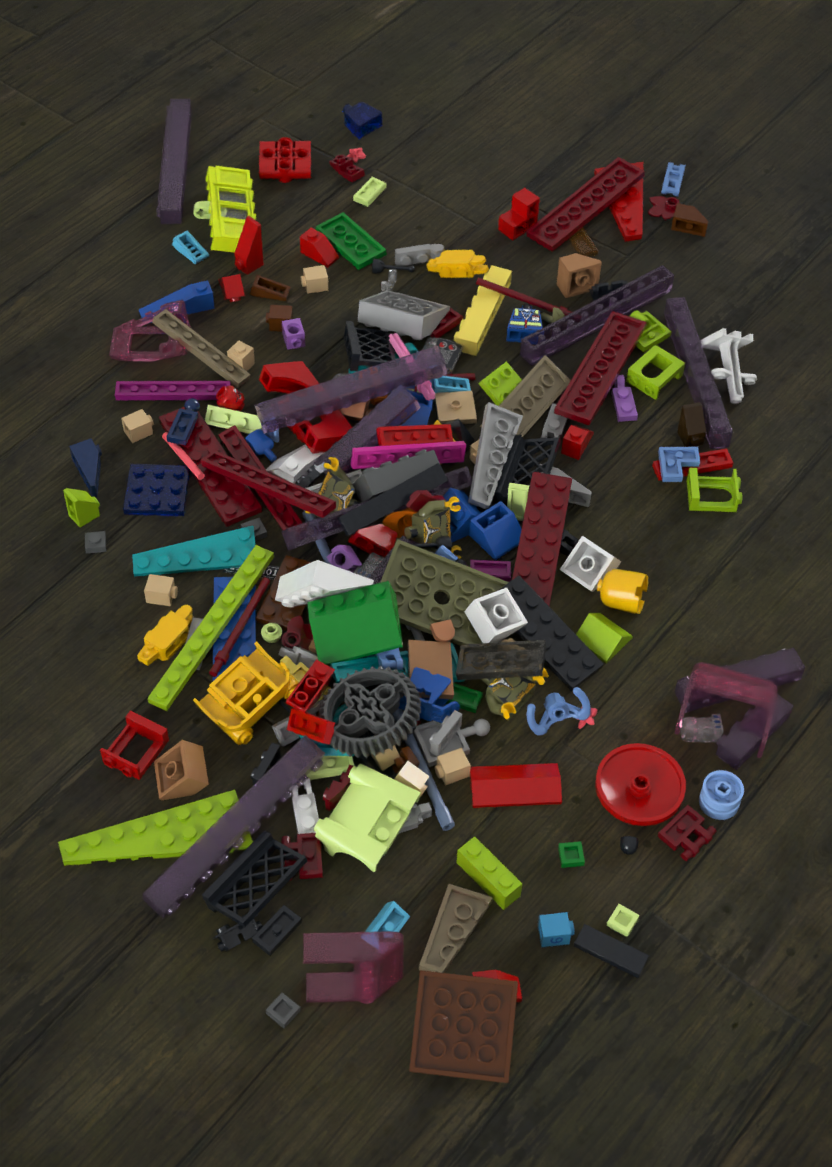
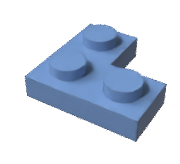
(674, 458)

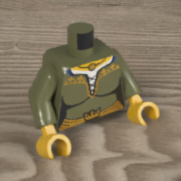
(337, 487)
(432, 522)
(509, 695)

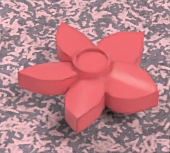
(356, 154)
(589, 720)

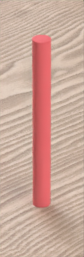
(185, 458)

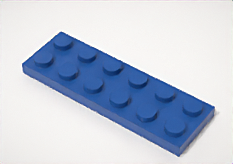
(247, 638)

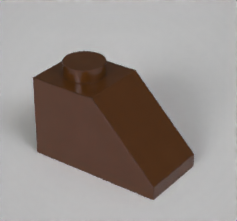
(689, 220)

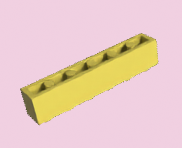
(482, 312)

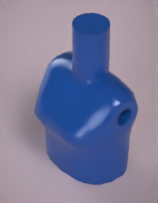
(261, 444)

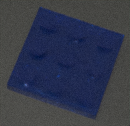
(156, 490)

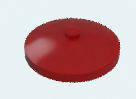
(640, 784)

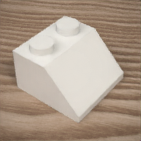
(589, 563)
(495, 616)

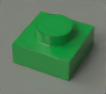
(571, 854)

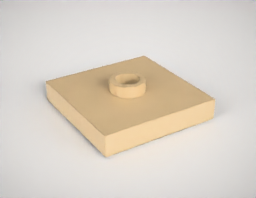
(455, 406)

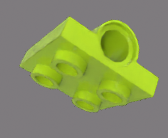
(654, 332)
(500, 383)

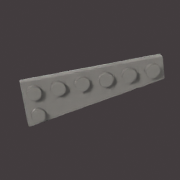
(495, 441)

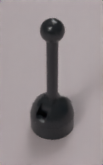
(378, 266)
(442, 540)

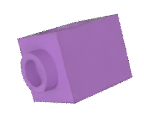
(293, 333)
(351, 561)

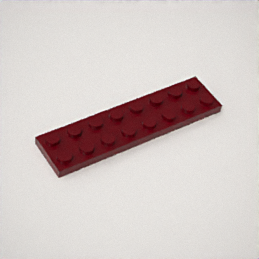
(585, 204)
(600, 368)
(229, 497)
(542, 532)

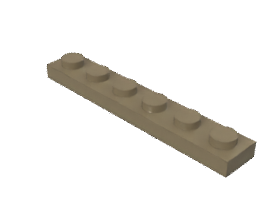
(201, 348)

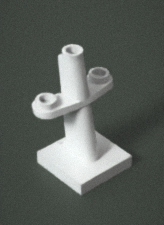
(728, 346)

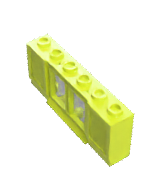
(229, 205)

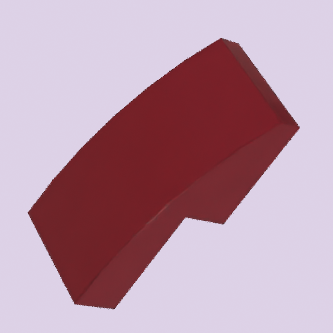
(346, 168)
(420, 498)
(337, 789)

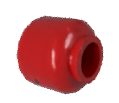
(230, 398)

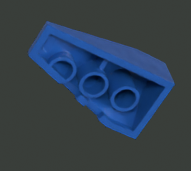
(196, 297)

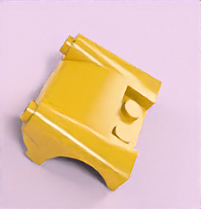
(246, 693)

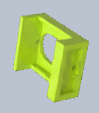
(660, 358)
(730, 484)

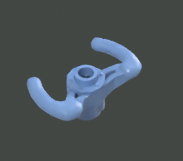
(558, 710)

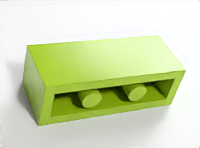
(489, 873)

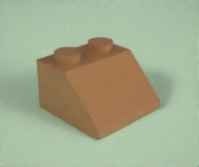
(577, 274)
(181, 771)

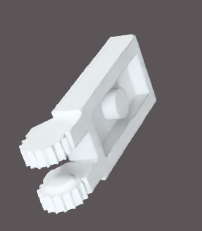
(305, 809)

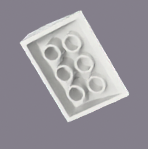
(317, 582)

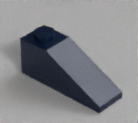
(87, 461)

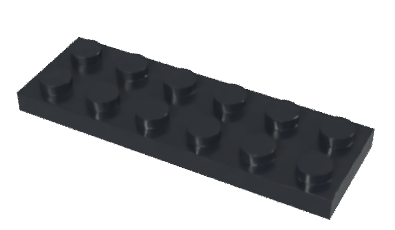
(564, 650)

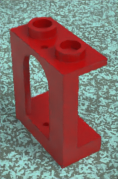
(144, 727)

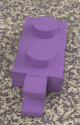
(623, 401)

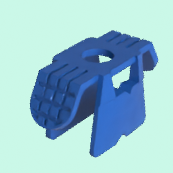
(431, 685)

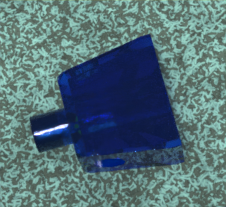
(362, 119)

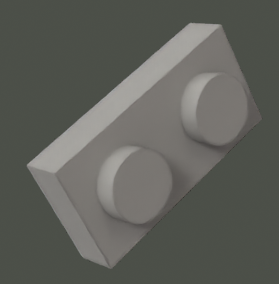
(448, 729)

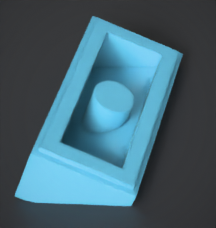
(389, 919)

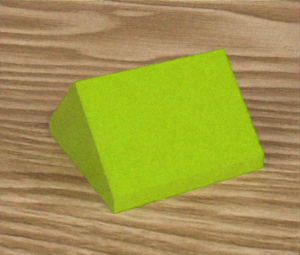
(603, 636)

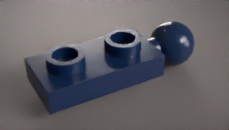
(184, 423)

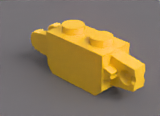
(458, 264)
(166, 636)

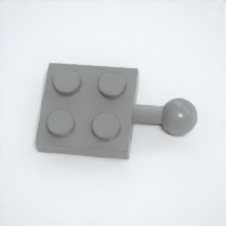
(424, 732)

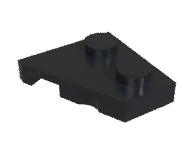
(314, 473)

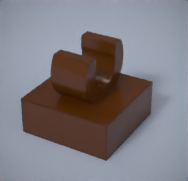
(405, 755)

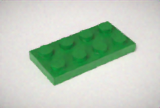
(351, 240)

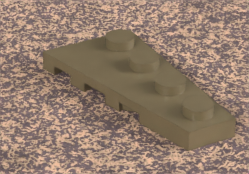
(453, 925)

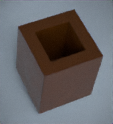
(278, 314)

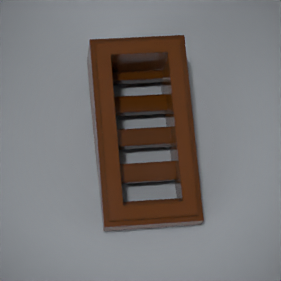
(264, 288)

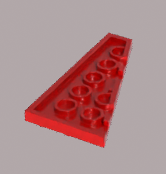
(629, 209)

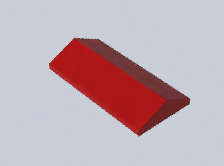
(515, 785)

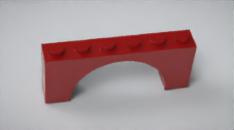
(296, 376)

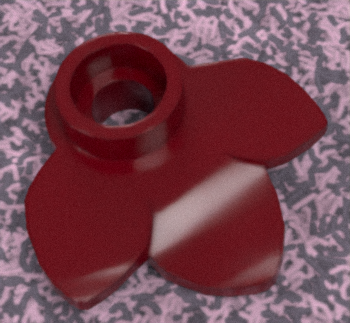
(663, 207)
(299, 631)

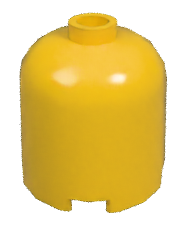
(623, 590)

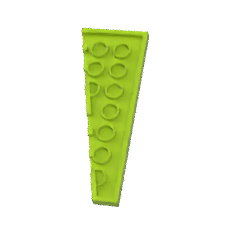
(154, 835)

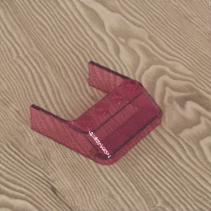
(733, 686)
(375, 959)

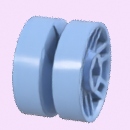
(721, 795)

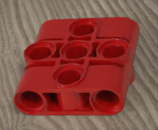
(285, 160)

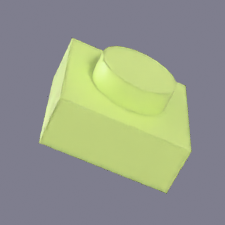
(623, 920)

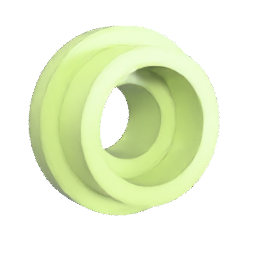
(271, 637)

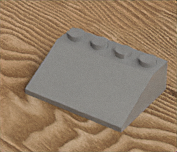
(401, 314)

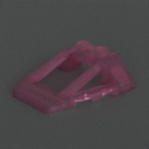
(123, 336)

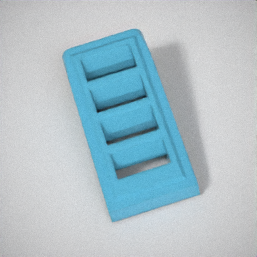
(186, 237)
(446, 384)

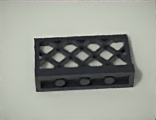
(355, 347)
(517, 455)
(242, 871)

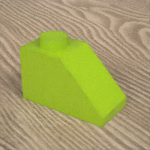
(81, 506)

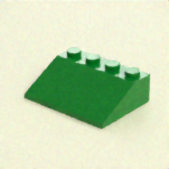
(355, 623)

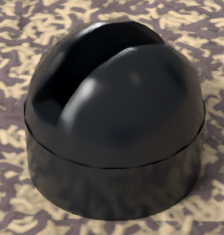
(629, 844)

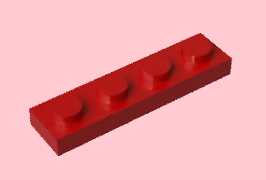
(414, 434)
(709, 462)

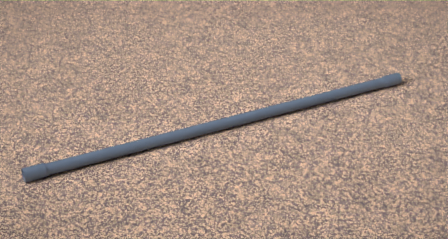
(441, 811)

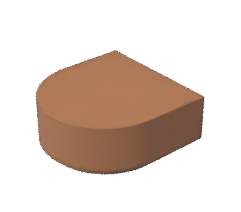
(443, 631)

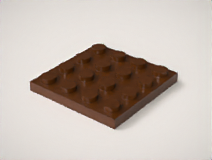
(463, 1026)

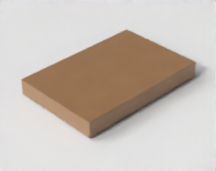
(432, 657)

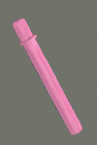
(400, 348)

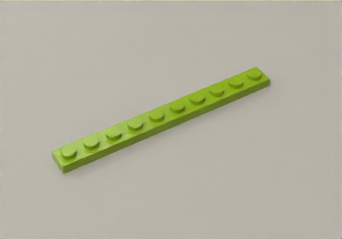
(210, 628)

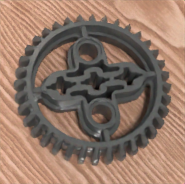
(380, 723)

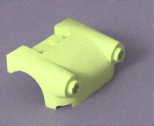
(367, 816)

